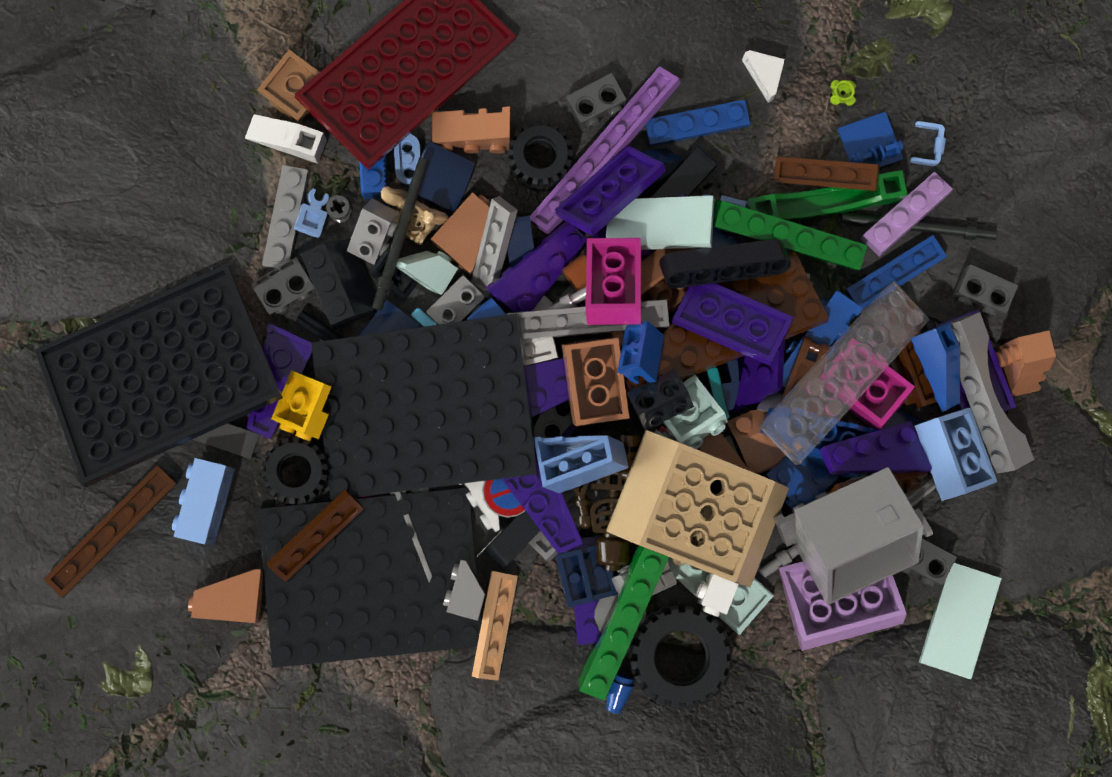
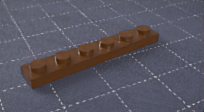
(110, 532)

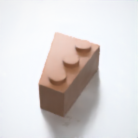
(472, 130)
(1026, 361)

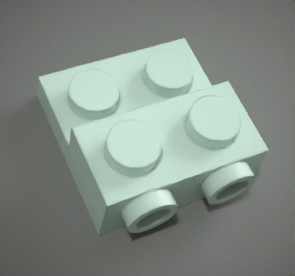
(699, 421)

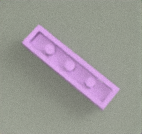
(906, 214)

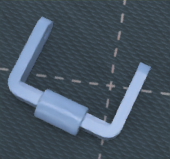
(939, 144)

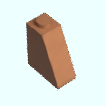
(463, 232)
(230, 599)

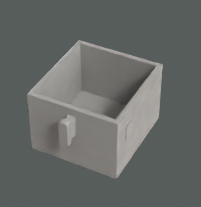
(859, 535)

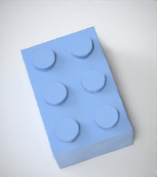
(956, 454)
(203, 502)

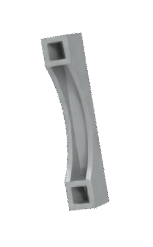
(1003, 441)

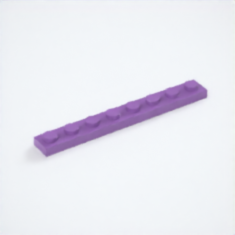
(607, 145)

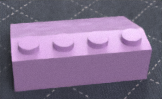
(854, 615)

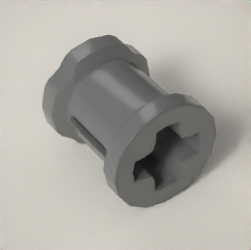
(343, 202)

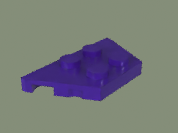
(758, 380)

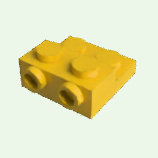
(302, 406)

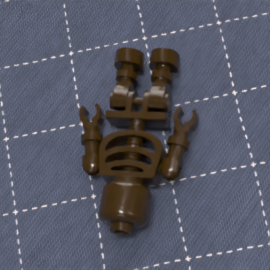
(610, 549)

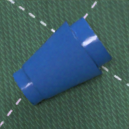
(619, 692)

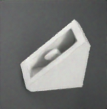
(765, 72)

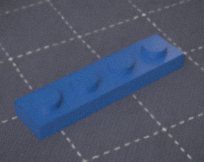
(697, 123)
(899, 270)

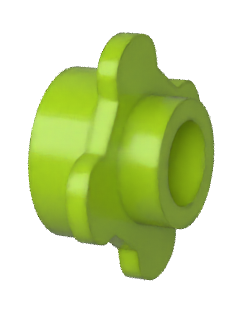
(846, 86)

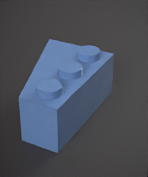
(578, 460)

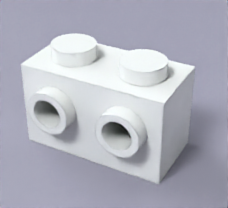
(716, 594)

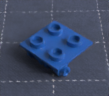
(871, 141)

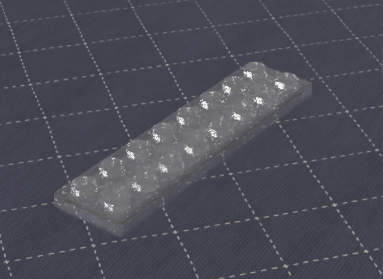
(844, 373)

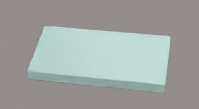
(666, 222)
(745, 603)
(960, 621)

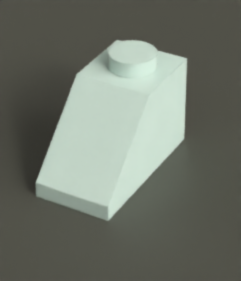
(428, 269)

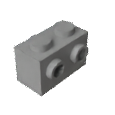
(373, 231)
(456, 303)

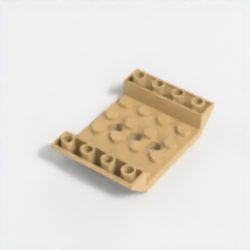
(665, 500)

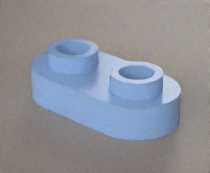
(406, 160)

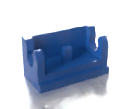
(641, 352)

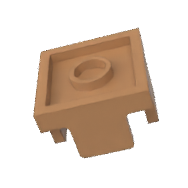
(283, 83)

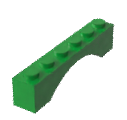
(830, 200)
(794, 236)
(632, 602)

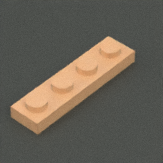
(494, 626)

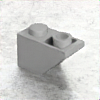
(467, 594)

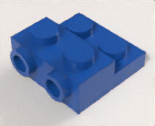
(803, 480)

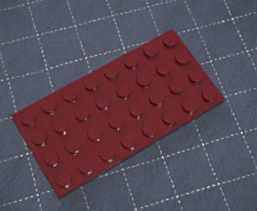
(403, 72)

